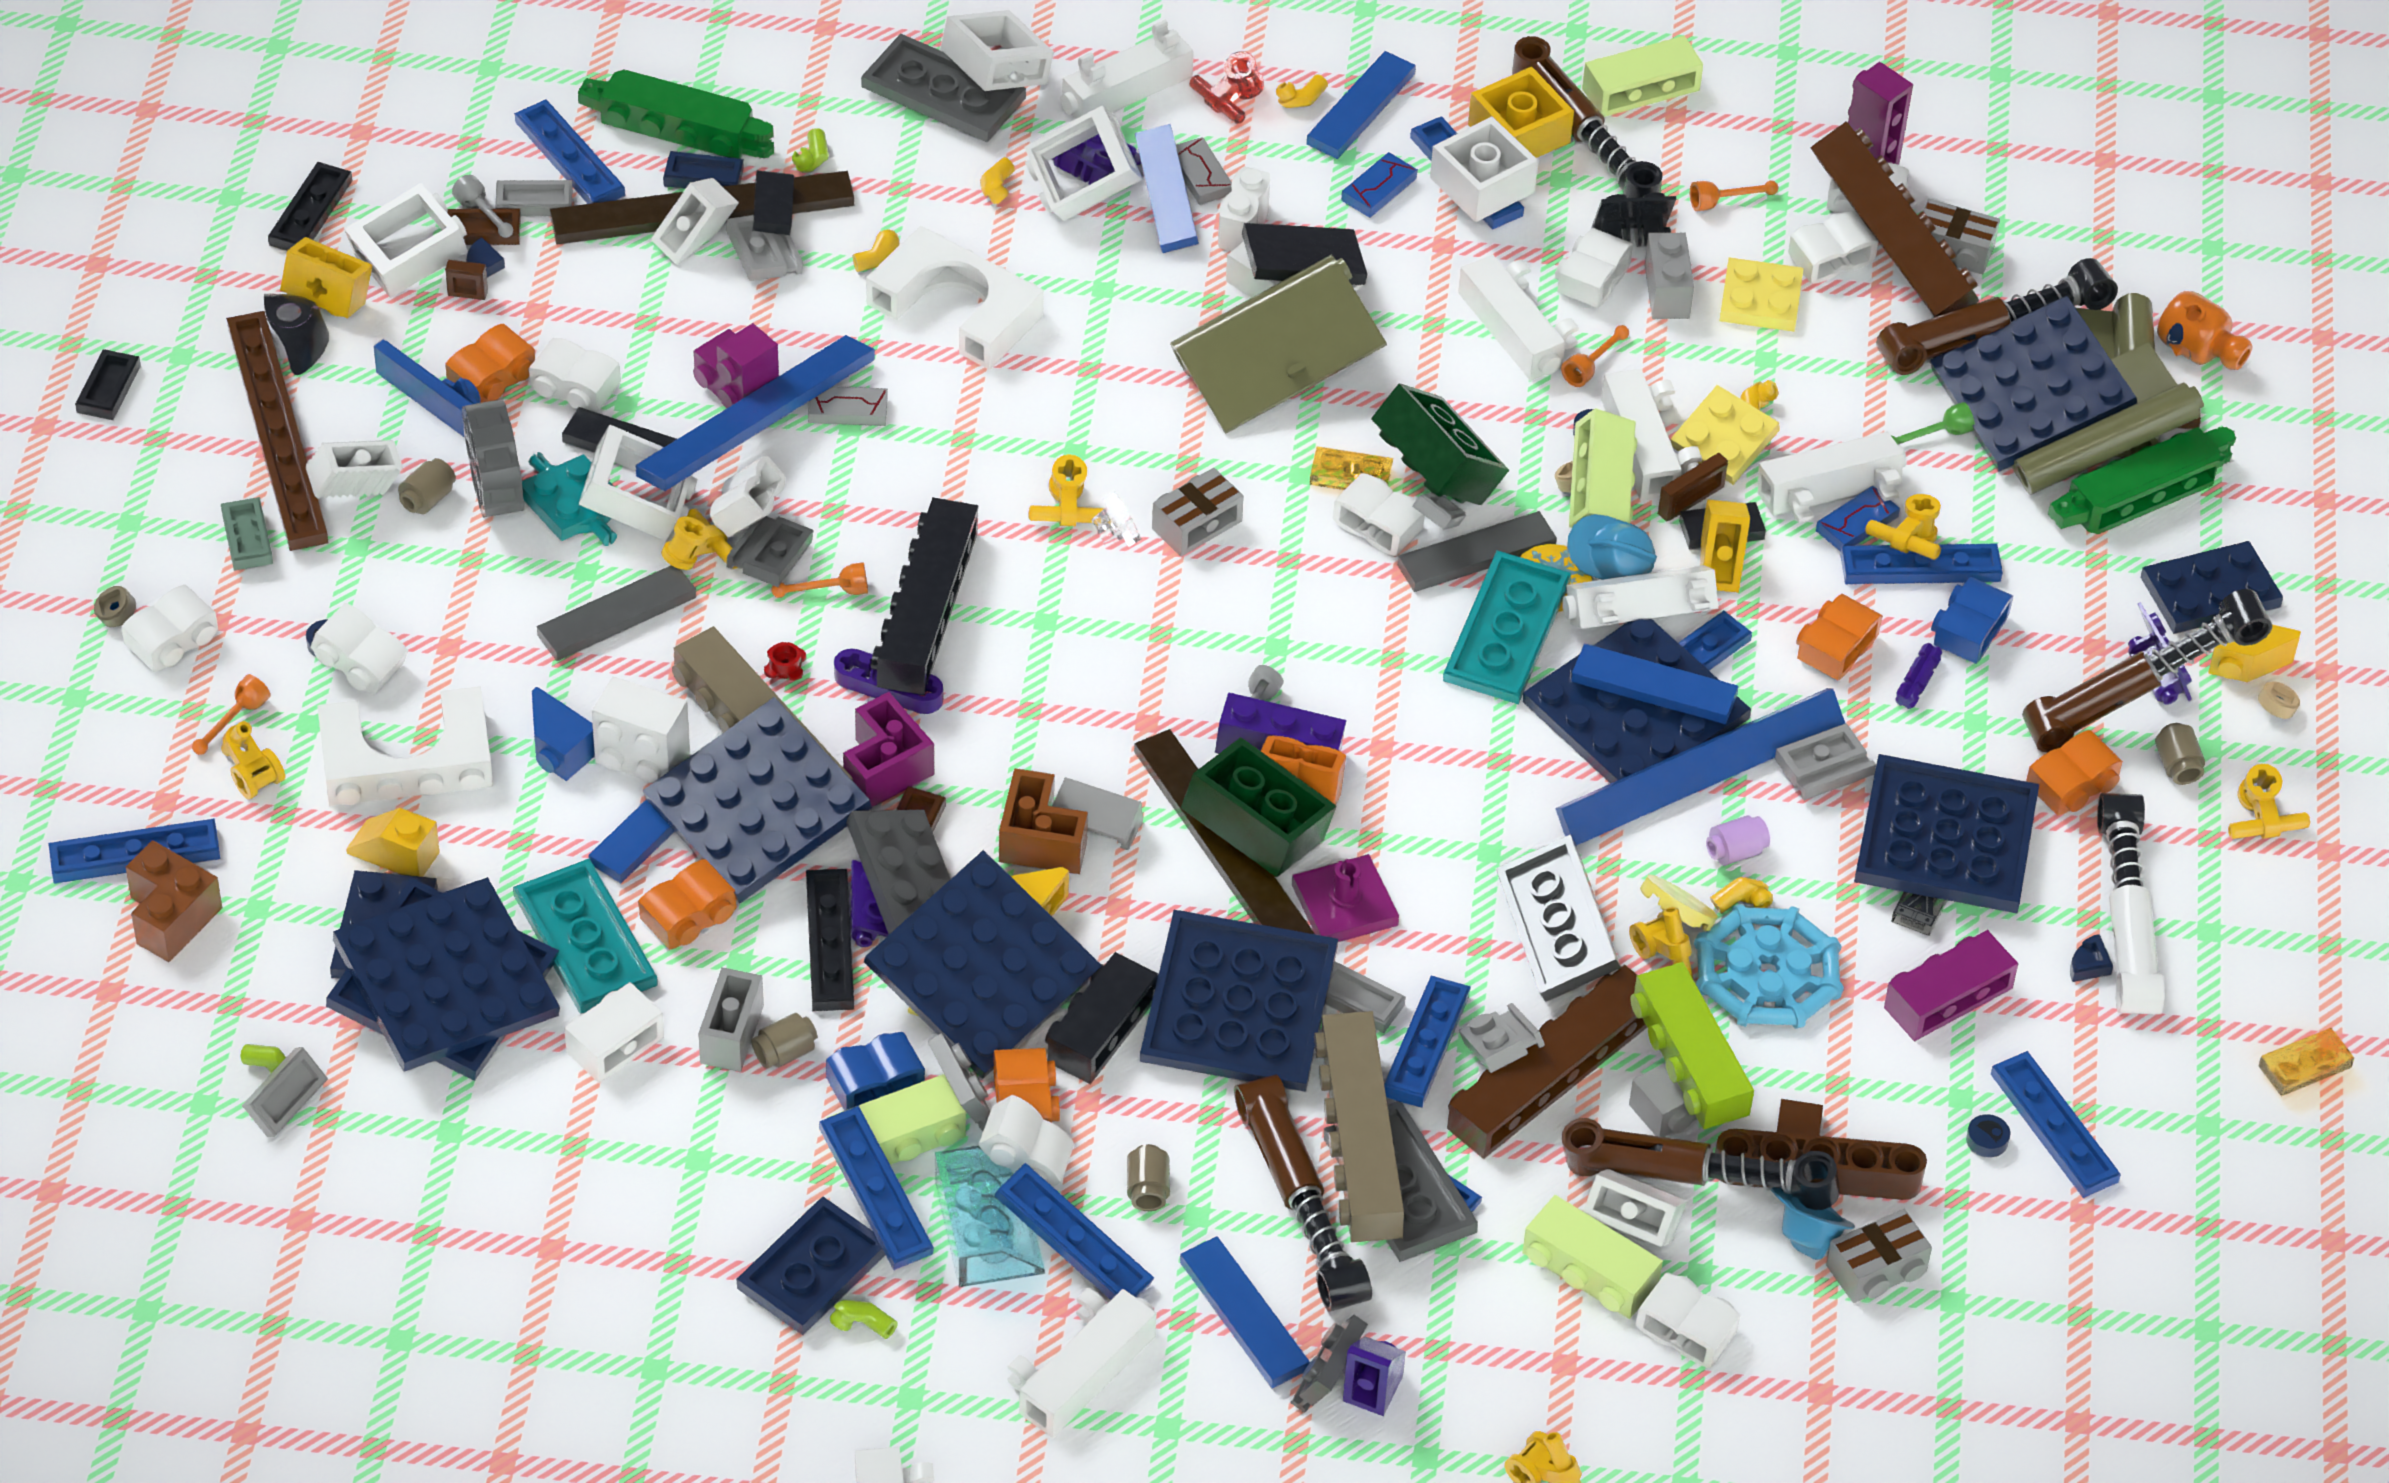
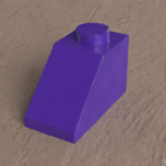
(1372, 1374)

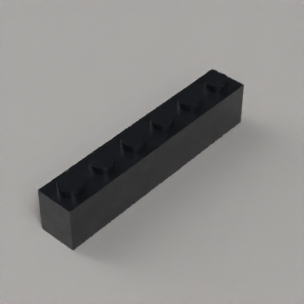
(926, 596)

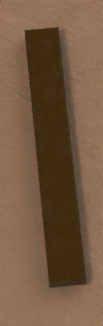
(648, 212)
(1249, 882)

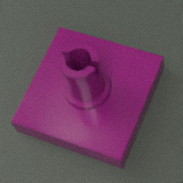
(1345, 899)

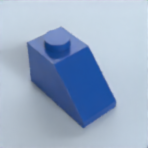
(560, 735)

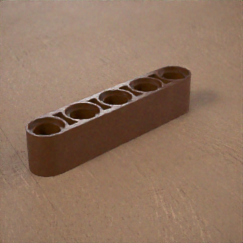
(1863, 1166)

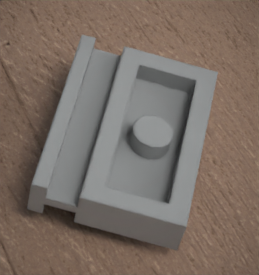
(762, 253)
(1825, 761)
(1500, 1038)
(966, 1087)

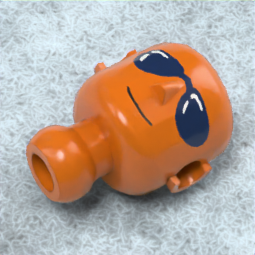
(2202, 331)

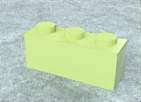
(1642, 76)
(1603, 467)
(916, 1119)
(1591, 1256)

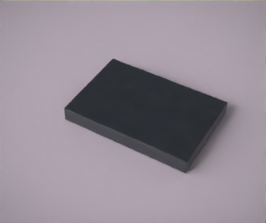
(1284, 250)

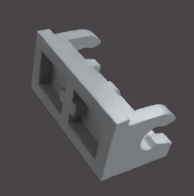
(1107, 811)

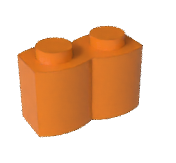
(492, 362)
(1838, 636)
(1313, 764)
(2075, 773)
(687, 904)
(1029, 1077)

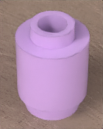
(1738, 839)

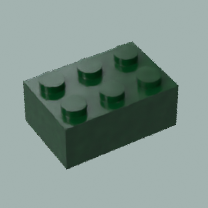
(1439, 445)
(1258, 807)

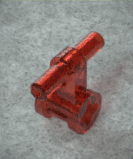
(1231, 86)

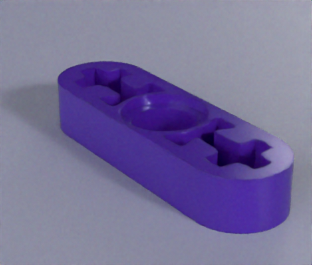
(857, 681)

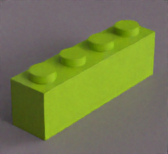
(1692, 1046)

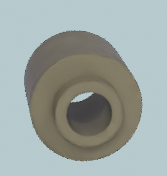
(426, 486)
(2180, 753)
(784, 1040)
(1148, 1177)

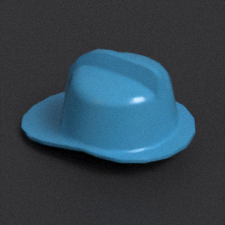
(1610, 548)
(1810, 1229)

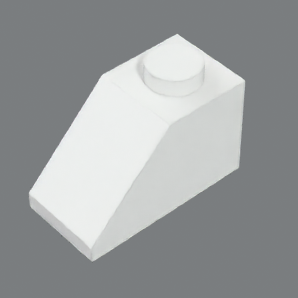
(694, 219)

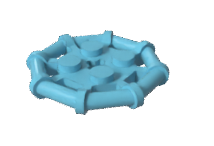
(1768, 947)

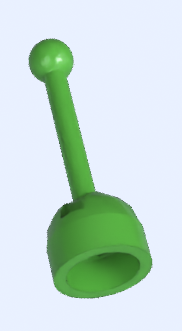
(1956, 421)

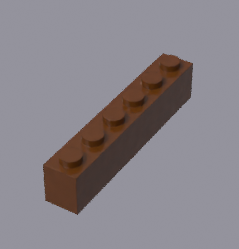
(1894, 222)
(1574, 1047)

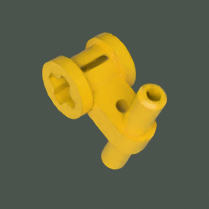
(1066, 493)
(1916, 532)
(694, 537)
(250, 761)
(2267, 821)
(1664, 936)
(1543, 1459)

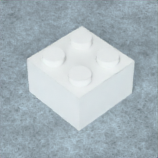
(1483, 169)
(640, 730)

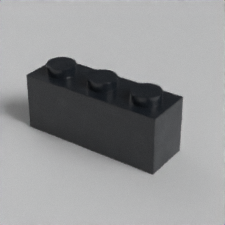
(1101, 1017)

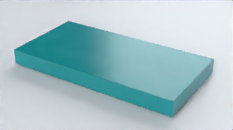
(1507, 627)
(594, 943)

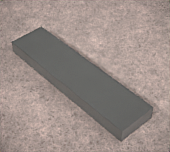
(1473, 551)
(616, 612)

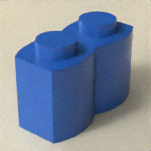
(1972, 619)
(873, 1070)

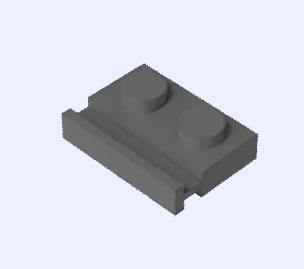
(770, 549)
(1329, 1363)

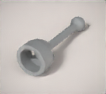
(471, 194)
(1264, 682)

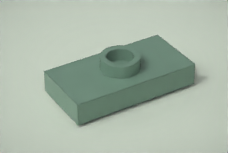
(246, 533)

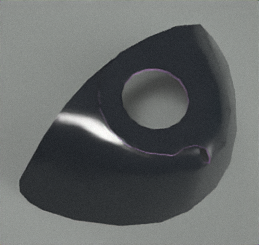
(303, 337)

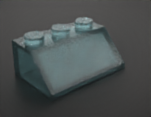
(982, 1233)

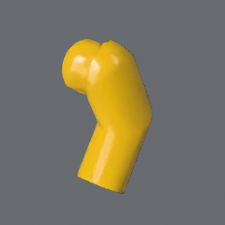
(1306, 96)
(993, 178)
(884, 245)
(1760, 394)
(1742, 890)

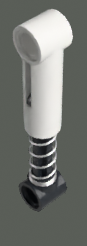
(2138, 980)

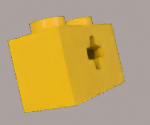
(326, 277)

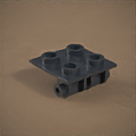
(1624, 213)

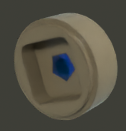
(114, 606)

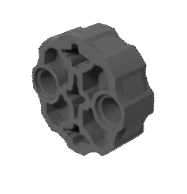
(493, 458)

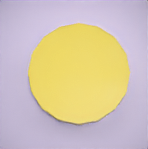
(1692, 910)

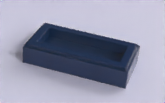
(689, 167)

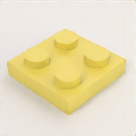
(1761, 294)
(1728, 427)

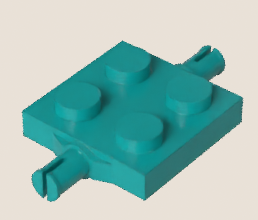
(556, 497)

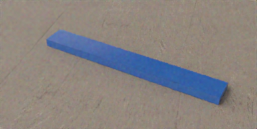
(754, 413)
(1698, 767)

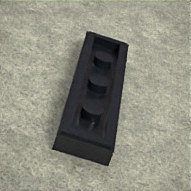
(829, 940)

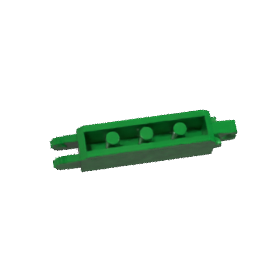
(678, 114)
(2144, 480)

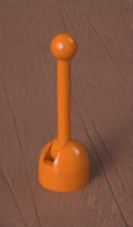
(1705, 194)
(1586, 364)
(851, 580)
(249, 694)

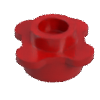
(785, 661)

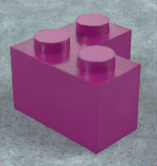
(736, 363)
(890, 750)

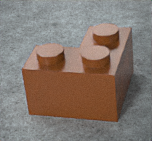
(1035, 831)
(173, 899)

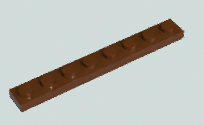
(277, 430)

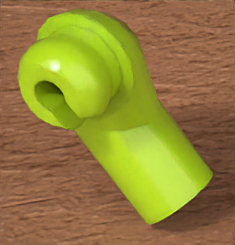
(815, 155)
(262, 1056)
(864, 1312)

